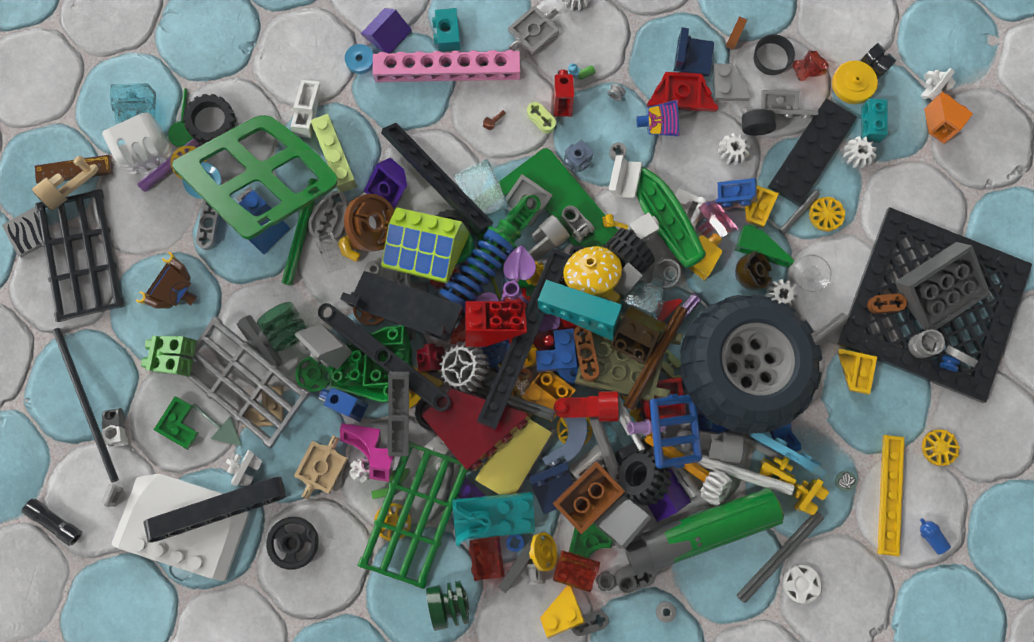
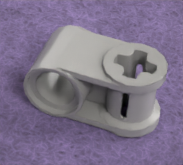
(578, 224)

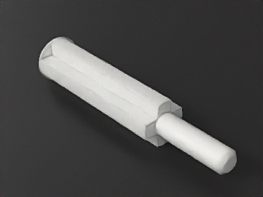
(624, 419)

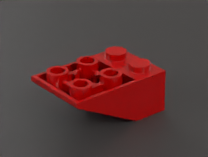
(493, 322)

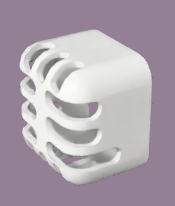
(142, 137)

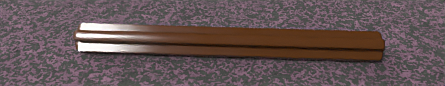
(655, 358)

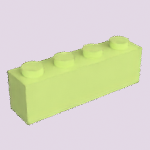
(333, 152)

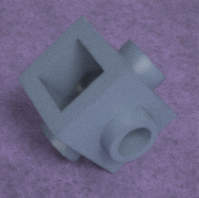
(578, 156)

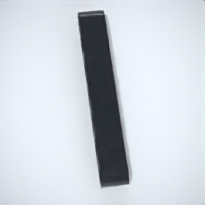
(214, 509)

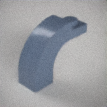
(576, 437)

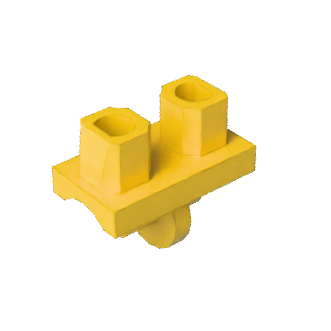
(769, 468)
(804, 503)

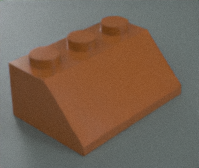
(588, 497)

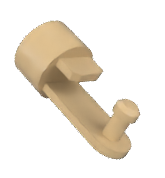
(52, 196)

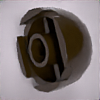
(753, 271)

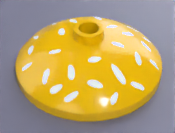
(594, 278)

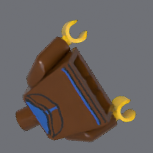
(169, 286)

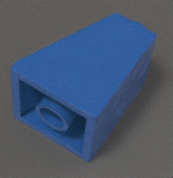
(257, 206)

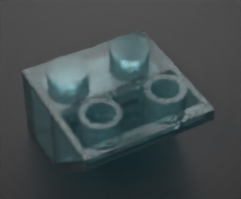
(131, 100)

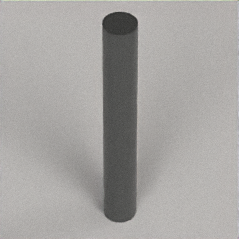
(798, 213)

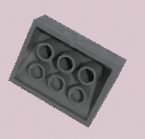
(944, 286)

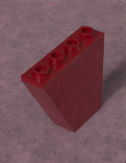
(467, 438)

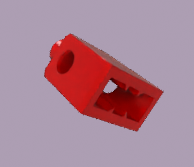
(563, 90)

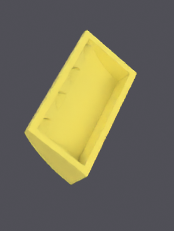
(513, 461)

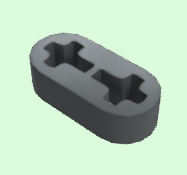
(591, 628)

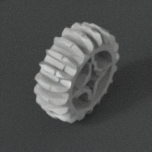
(469, 373)

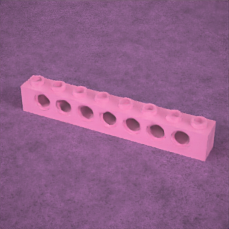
(454, 72)

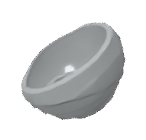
(668, 271)

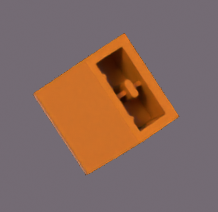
(945, 117)

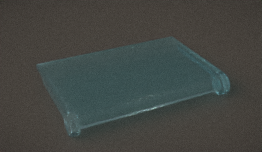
(482, 187)

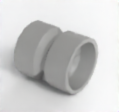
(926, 344)

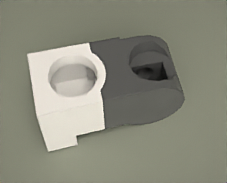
(114, 428)

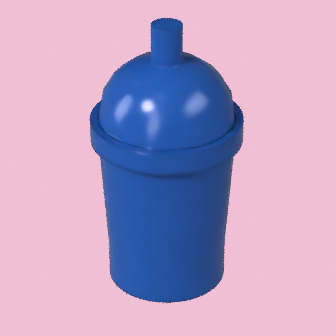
(933, 535)

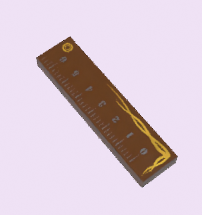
(69, 170)

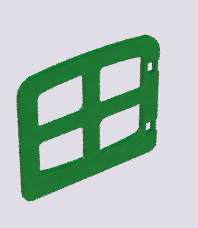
(219, 197)

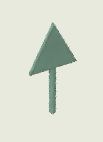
(226, 432)

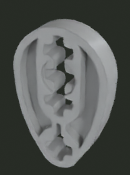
(325, 208)

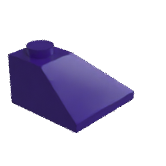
(387, 181)

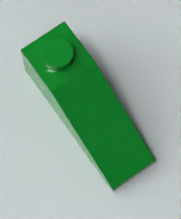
(753, 239)

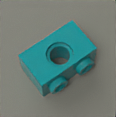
(446, 20)

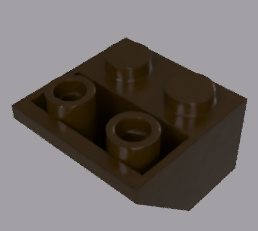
(637, 335)

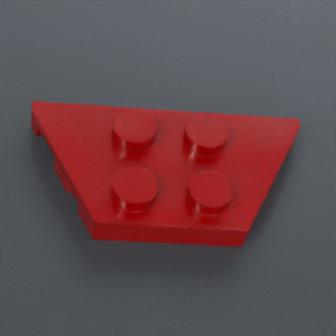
(687, 88)

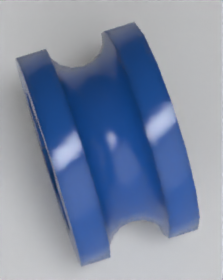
(950, 363)
(520, 545)

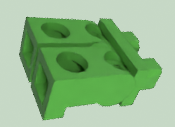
(162, 352)

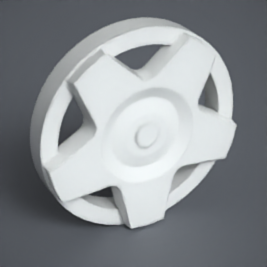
(802, 584)

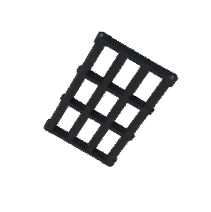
(92, 268)

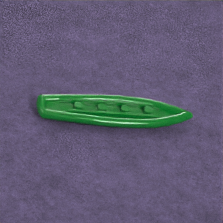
(674, 225)

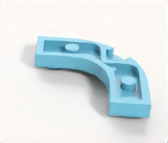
(780, 446)

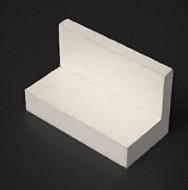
(625, 178)

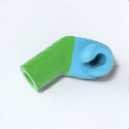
(580, 73)

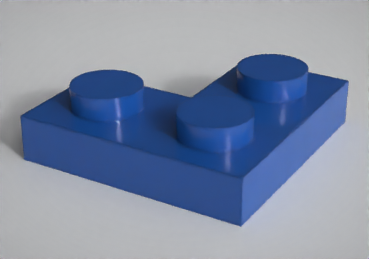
(562, 357)

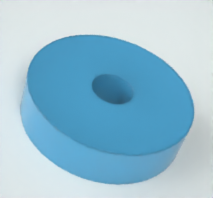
(354, 53)

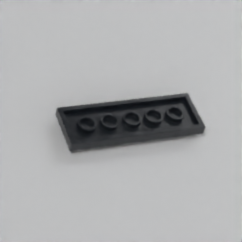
(812, 152)

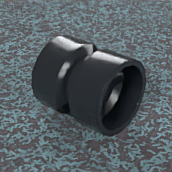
(878, 60)

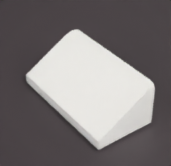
(586, 461)

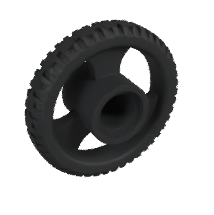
(278, 532)

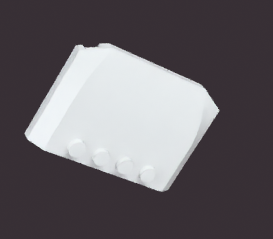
(202, 551)

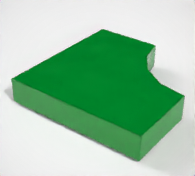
(588, 541)

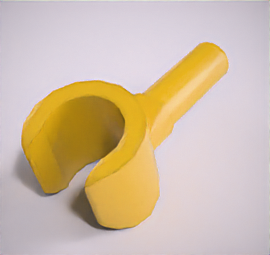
(608, 221)

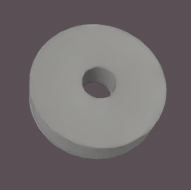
(961, 356)

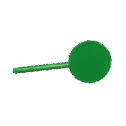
(177, 132)

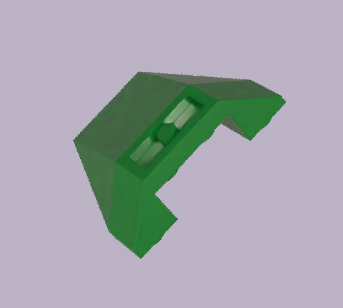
(364, 376)

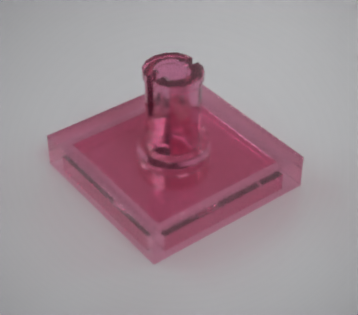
(716, 220)

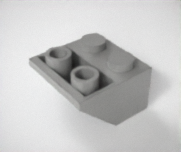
(324, 345)

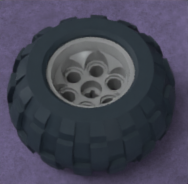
(779, 334)

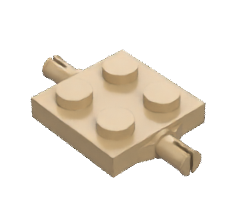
(320, 467)

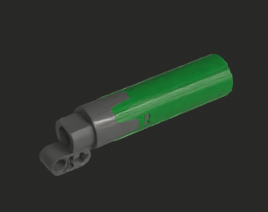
(697, 535)

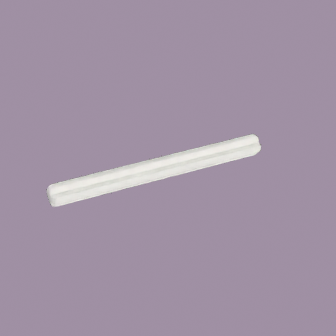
(744, 474)

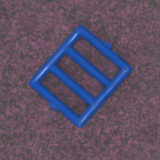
(677, 462)

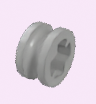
(616, 92)
(617, 145)

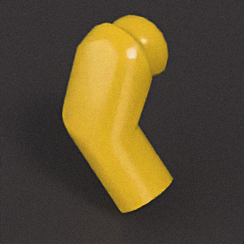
(345, 247)

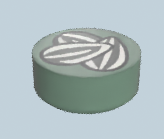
(845, 481)

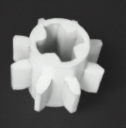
(360, 470)

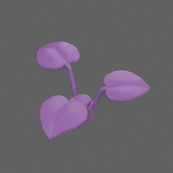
(520, 266)

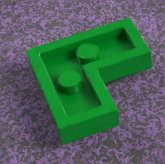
(172, 424)

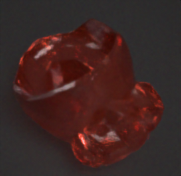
(810, 66)

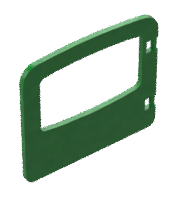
(554, 178)

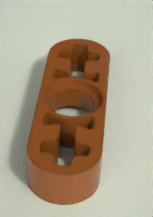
(583, 367)

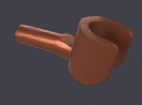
(490, 123)

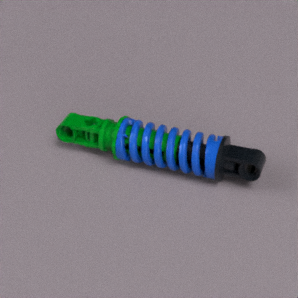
(489, 254)

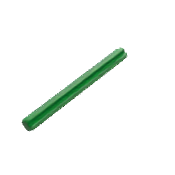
(298, 240)

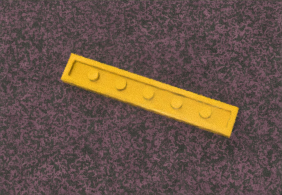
(891, 495)

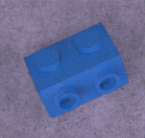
(737, 192)

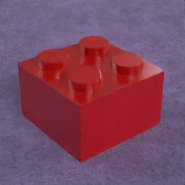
(675, 387)

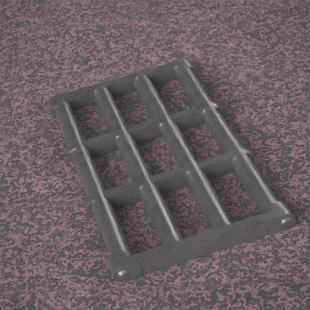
(262, 385)

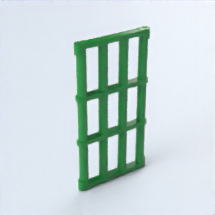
(417, 535)

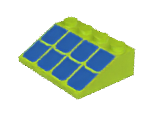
(423, 244)

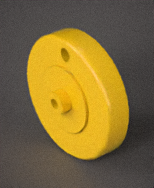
(854, 82)

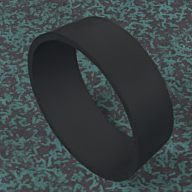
(782, 42)

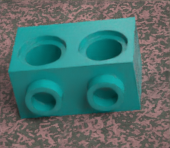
(874, 120)

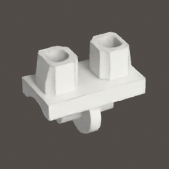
(936, 81)
(240, 477)

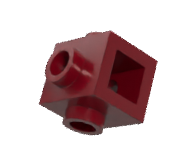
(429, 358)

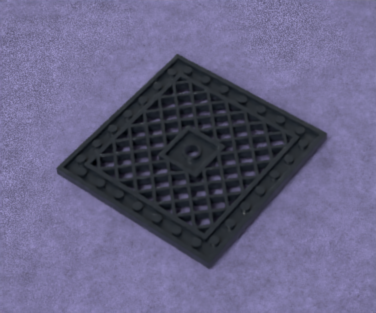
(995, 335)

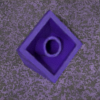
(387, 30)
(672, 502)

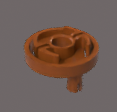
(357, 223)

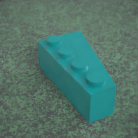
(581, 309)

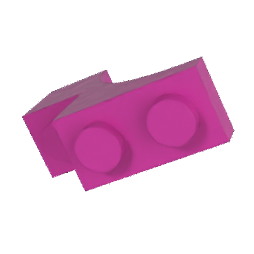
(368, 441)

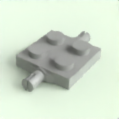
(533, 30)

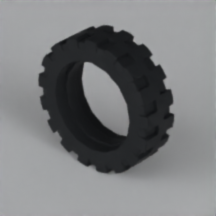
(204, 102)

